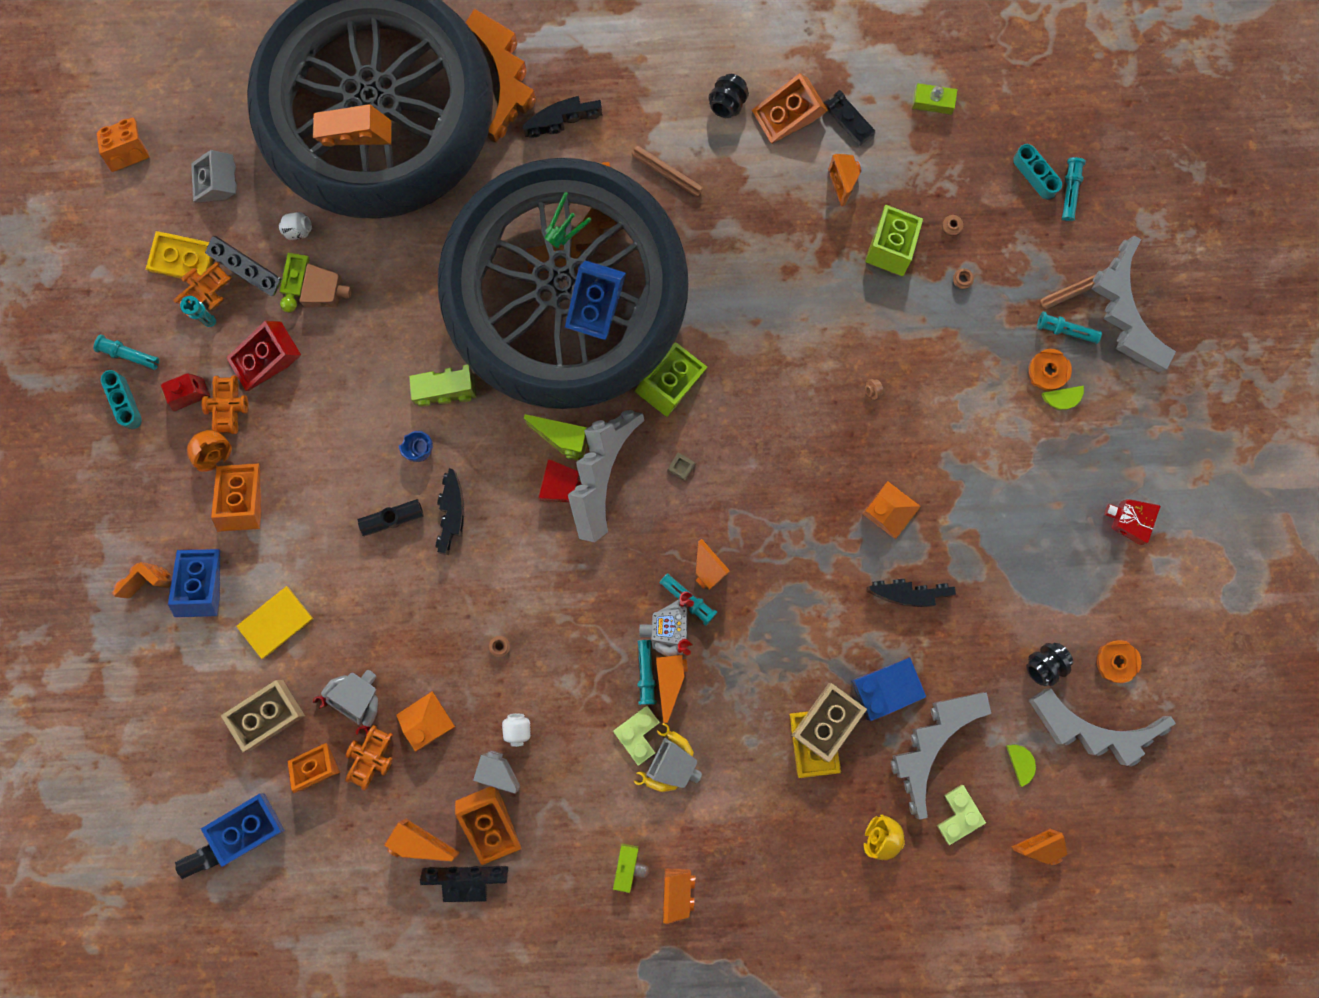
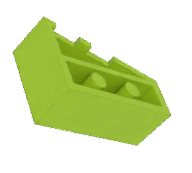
(443, 386)

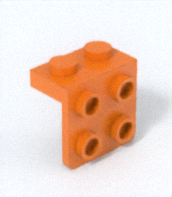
(121, 145)
(138, 576)

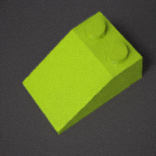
(894, 240)
(671, 379)
(565, 437)

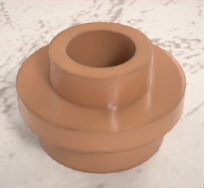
(952, 230)
(965, 273)
(873, 389)
(492, 646)

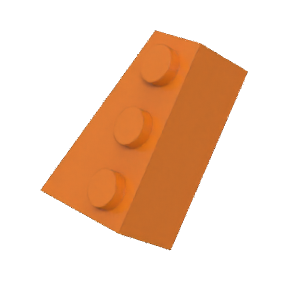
(352, 127)

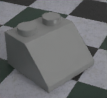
(213, 177)
(496, 772)

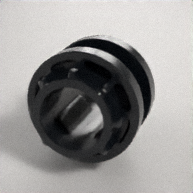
(728, 95)
(1049, 664)

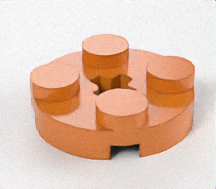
(1041, 378)
(1125, 651)

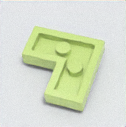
(632, 733)
(966, 817)

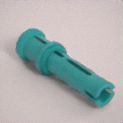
(1073, 180)
(197, 311)
(1059, 324)
(117, 349)
(667, 581)
(646, 681)

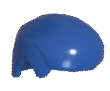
(416, 446)

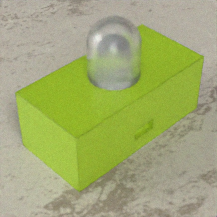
(934, 98)
(628, 868)

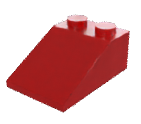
(263, 354)

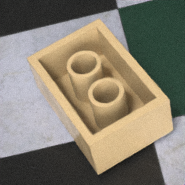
(262, 715)
(829, 722)

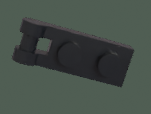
(849, 118)

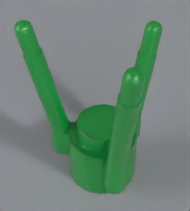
(556, 235)

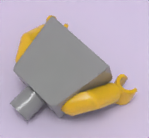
(672, 764)

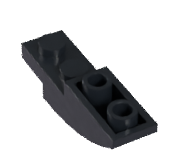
(552, 118)
(453, 503)
(903, 594)

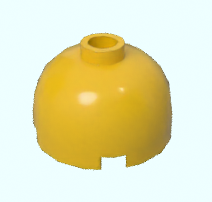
(884, 838)

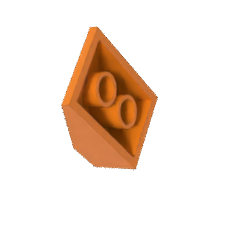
(789, 108)
(237, 498)
(670, 678)
(487, 824)
(414, 842)
(677, 894)

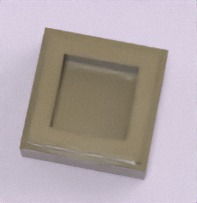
(681, 466)

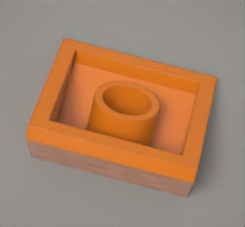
(312, 768)

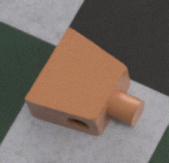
(322, 288)

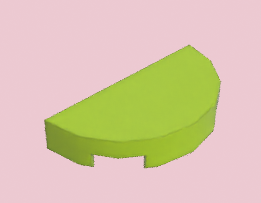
(1064, 398)
(1022, 762)

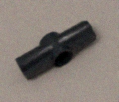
(403, 514)
(191, 864)

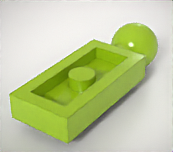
(293, 280)

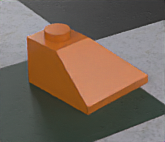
(844, 175)
(891, 510)
(709, 567)
(424, 721)
(1045, 847)

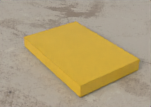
(177, 255)
(274, 622)
(807, 762)

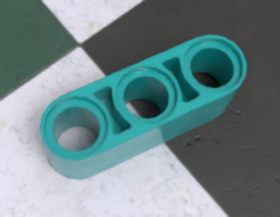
(1036, 161)
(113, 394)

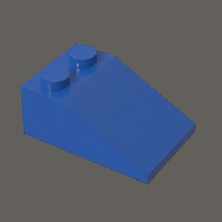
(594, 299)
(195, 583)
(888, 689)
(242, 829)

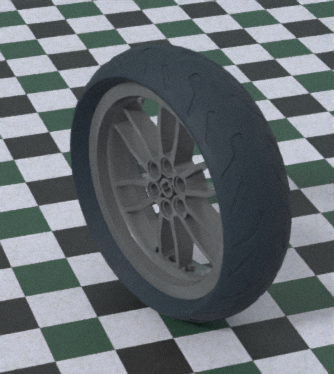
(454, 143)
(473, 245)

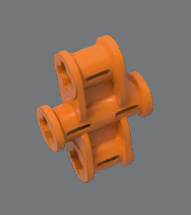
(205, 286)
(225, 404)
(366, 764)

